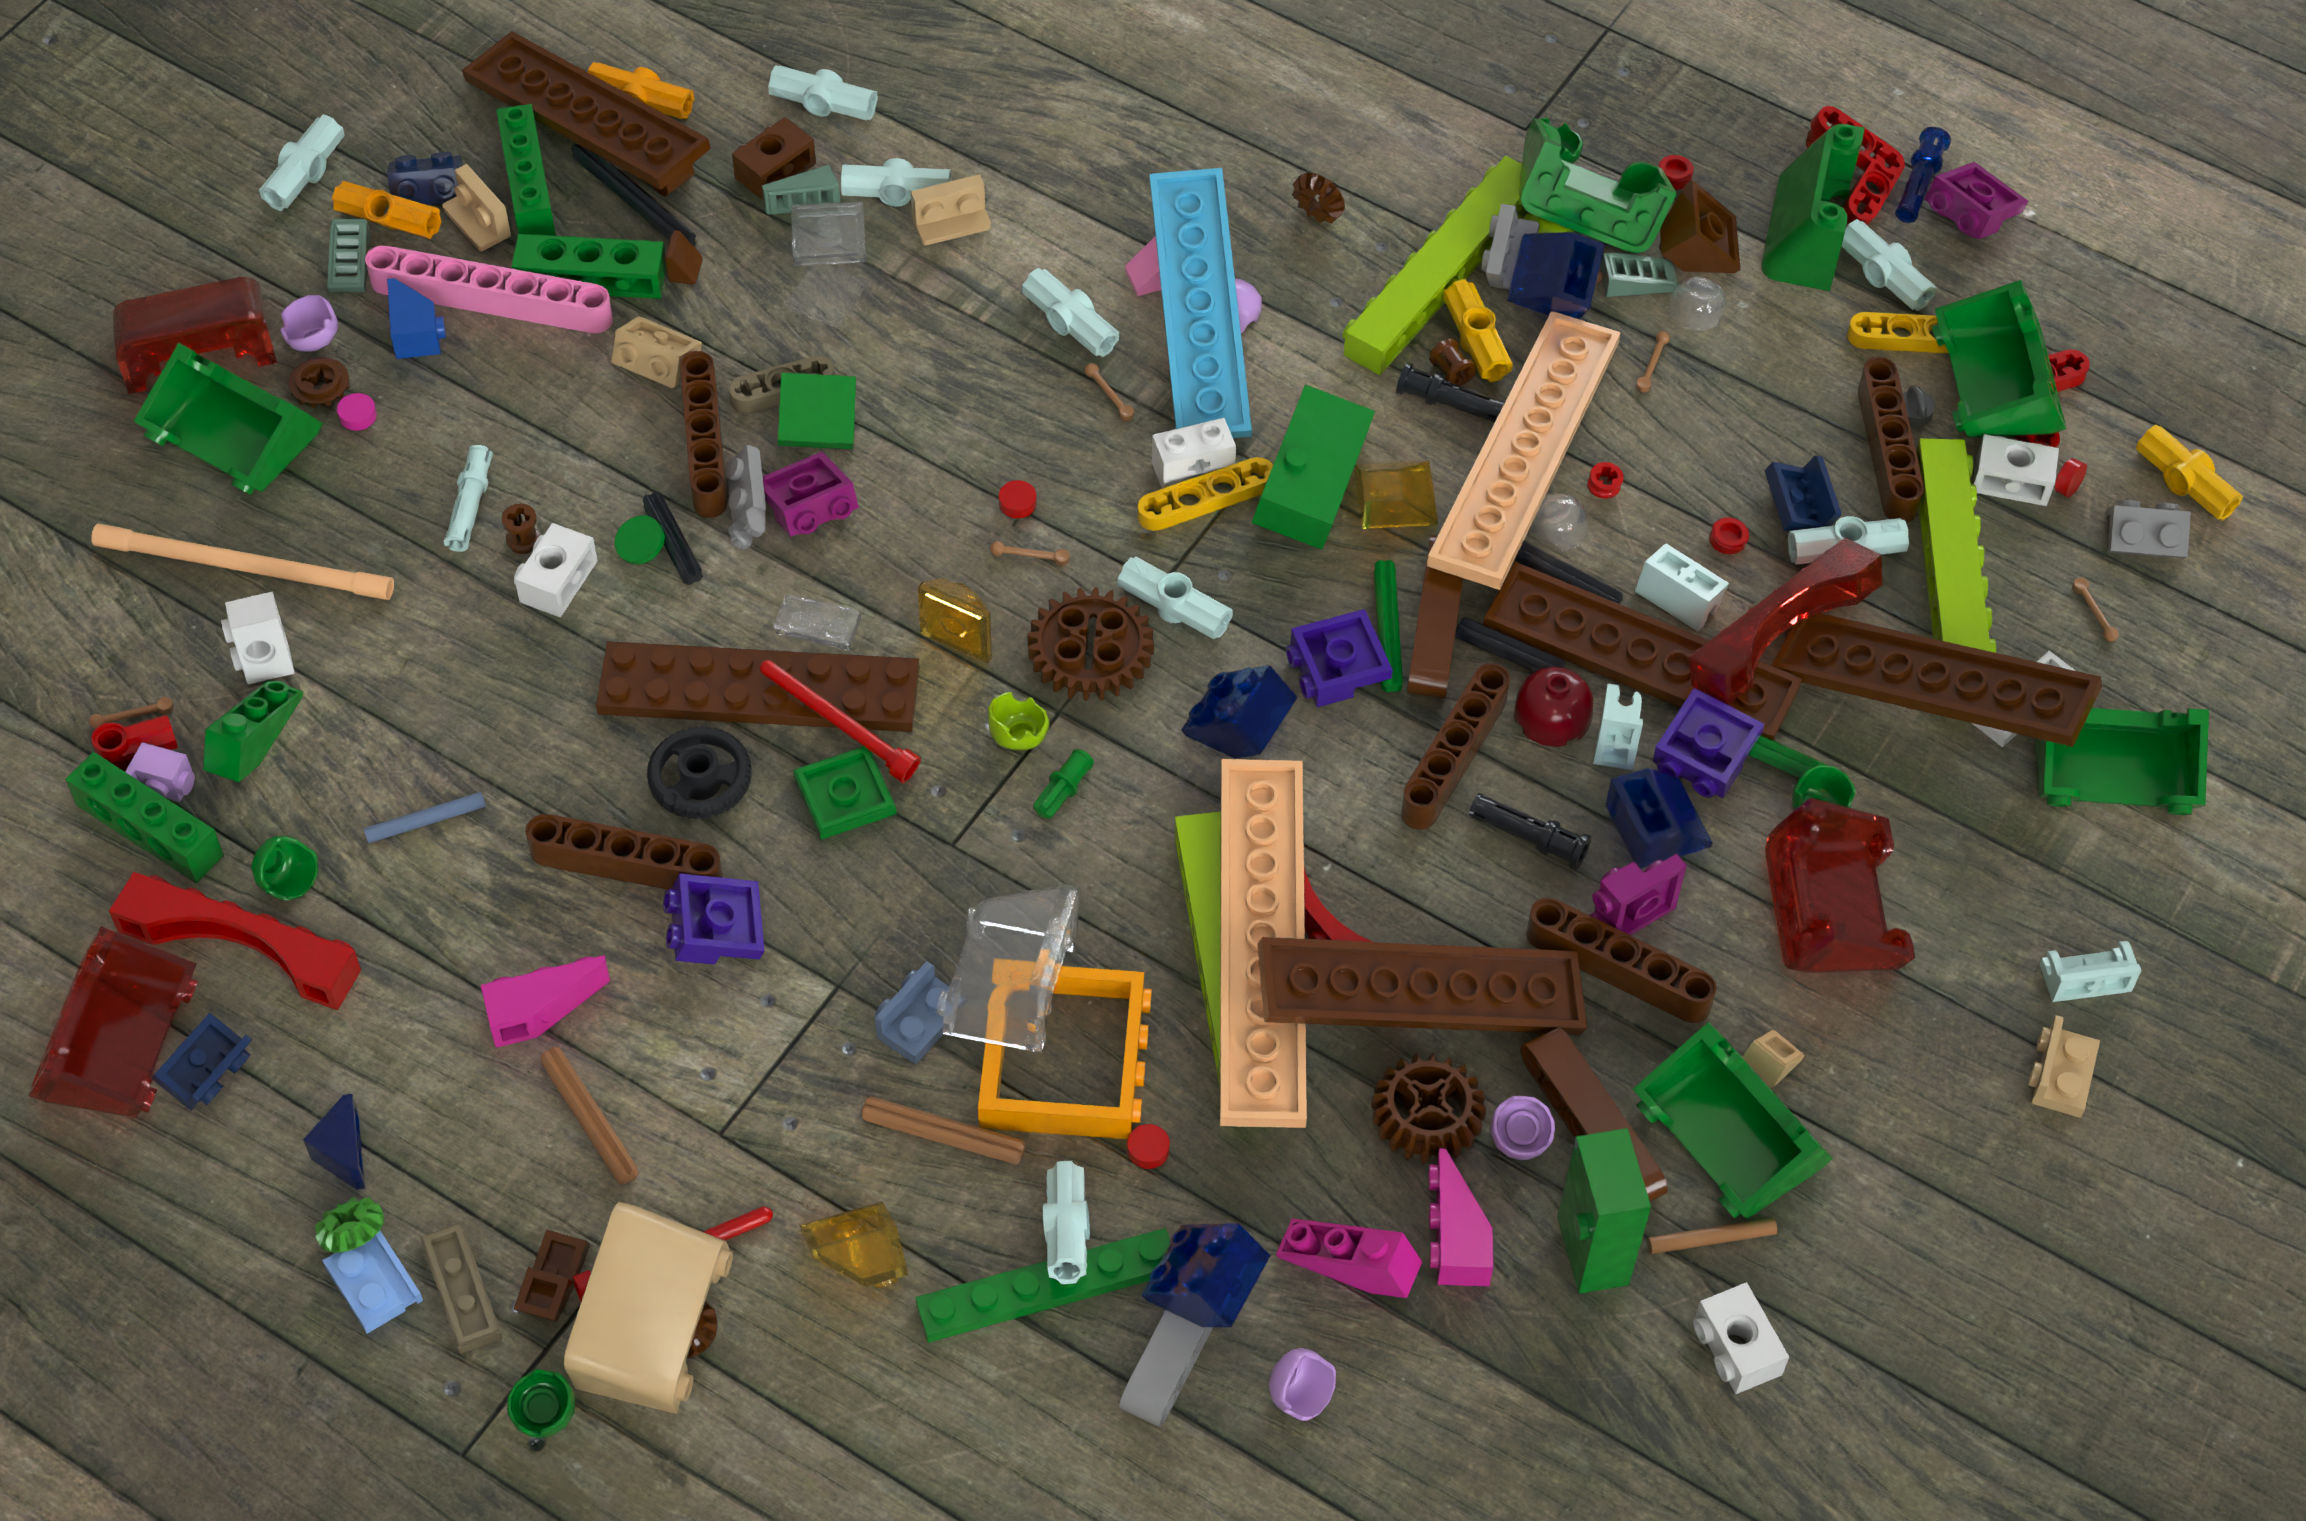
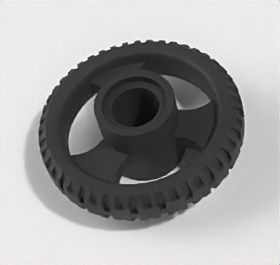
(704, 785)

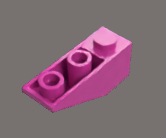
(533, 1002)
(1463, 1232)
(1357, 1256)

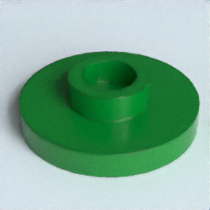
(639, 540)

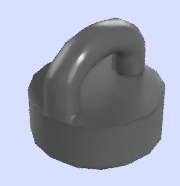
(1918, 406)

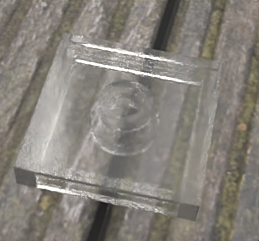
(828, 233)

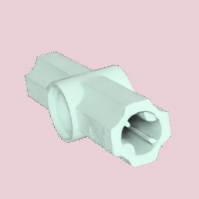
(823, 92)
(302, 162)
(891, 181)
(1887, 265)
(1070, 312)
(1880, 536)
(1175, 597)
(1066, 1222)

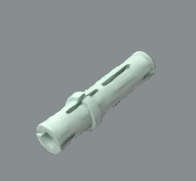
(471, 485)

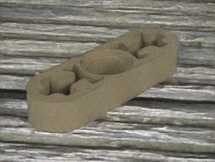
(754, 381)

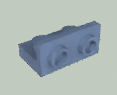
(910, 1018)

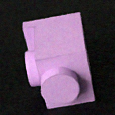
(162, 771)

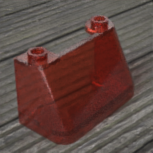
(197, 317)
(1829, 891)
(113, 1026)

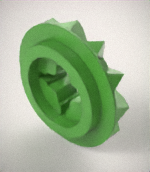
(341, 1233)

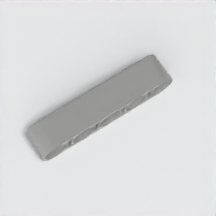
(1163, 1368)

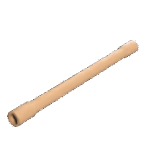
(128, 540)

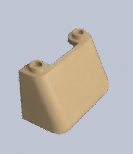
(643, 1309)

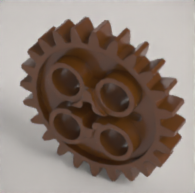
(1126, 646)

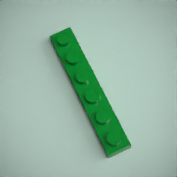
(1032, 1291)

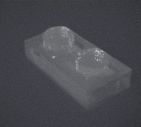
(817, 622)

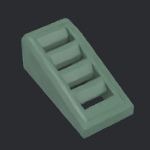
(809, 187)
(348, 234)
(1619, 281)

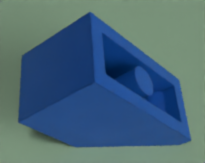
(413, 322)

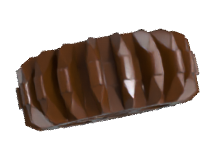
(1428, 1087)

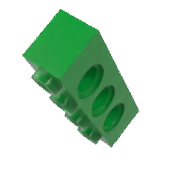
(525, 170)
(618, 265)
(144, 817)

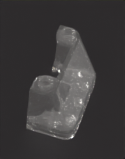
(1011, 967)

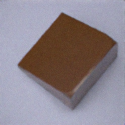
(682, 260)

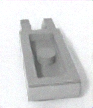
(746, 497)

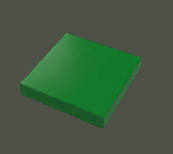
(817, 411)
(844, 792)

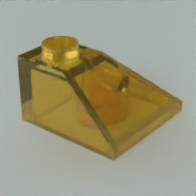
(1395, 494)
(955, 617)
(858, 1245)

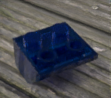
(1556, 273)
(1240, 711)
(1655, 817)
(1207, 1273)

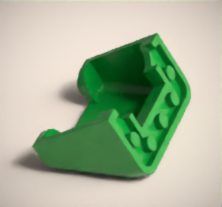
(1612, 211)
(1804, 224)
(1999, 364)
(225, 420)
(2129, 761)
(1730, 1122)

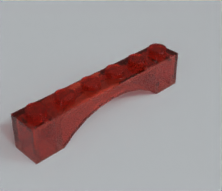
(1834, 580)

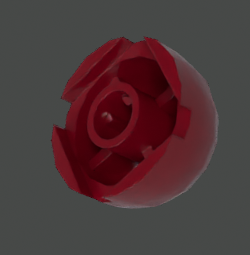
(1554, 706)

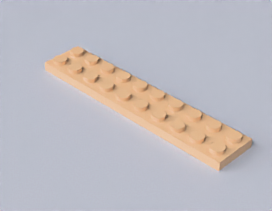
(1523, 451)
(1259, 898)

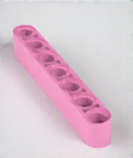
(493, 289)

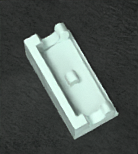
(1681, 586)
(1618, 731)
(2090, 973)

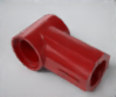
(121, 743)

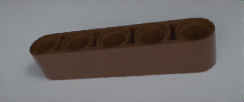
(703, 434)
(1890, 439)
(1435, 632)
(1452, 760)
(609, 843)
(1630, 976)
(1582, 1098)

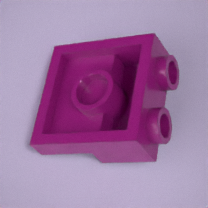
(1974, 200)
(809, 494)
(1636, 898)

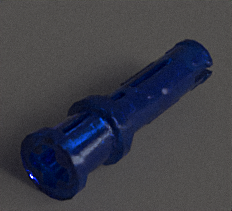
(1910, 204)

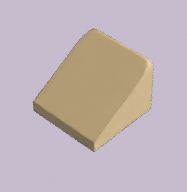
(1772, 1057)

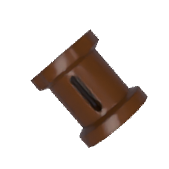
(1452, 362)
(516, 527)

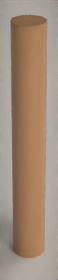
(1712, 1235)

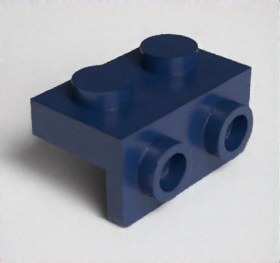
(424, 180)
(1803, 494)
(201, 1061)

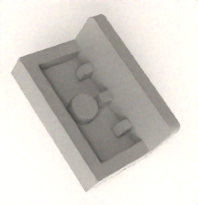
(1507, 235)
(2148, 530)

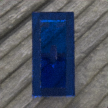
(337, 1142)

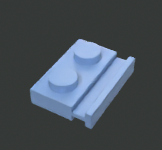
(373, 1282)

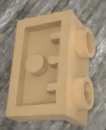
(477, 210)
(950, 210)
(652, 350)
(2064, 1070)

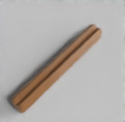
(589, 1115)
(943, 1130)

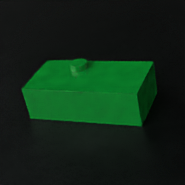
(1313, 467)
(1603, 1210)

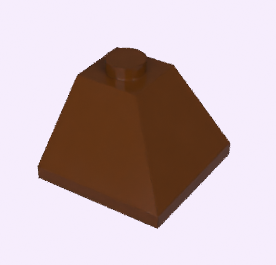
(1700, 233)

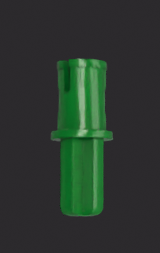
(1063, 784)

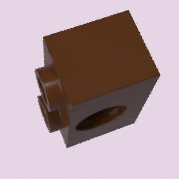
(773, 155)

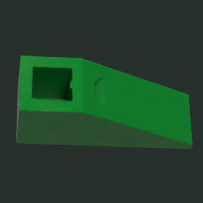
(248, 730)

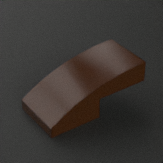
(550, 1280)

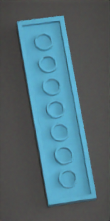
(1200, 299)

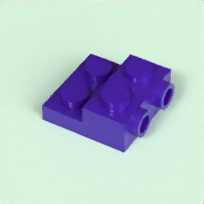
(1337, 657)
(1707, 744)
(713, 919)

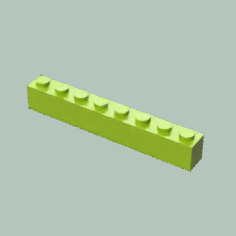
(1446, 257)
(1951, 545)
(1199, 860)

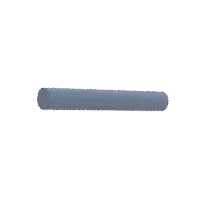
(424, 817)

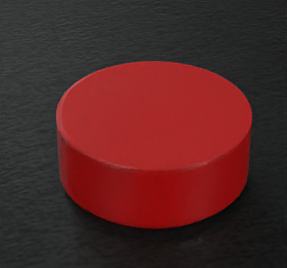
(1678, 170)
(2070, 477)
(1017, 499)
(1728, 535)
(1148, 1146)

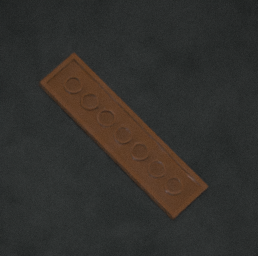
(587, 110)
(1623, 644)
(1940, 677)
(731, 688)
(1420, 986)

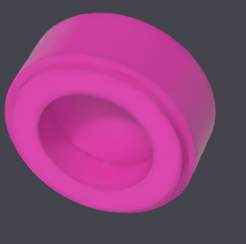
(356, 411)

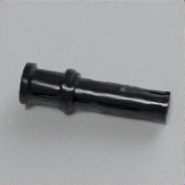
(1436, 389)
(1546, 836)

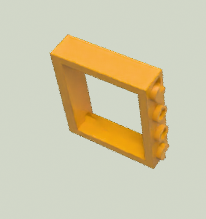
(1076, 1118)

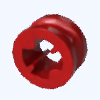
(1609, 470)

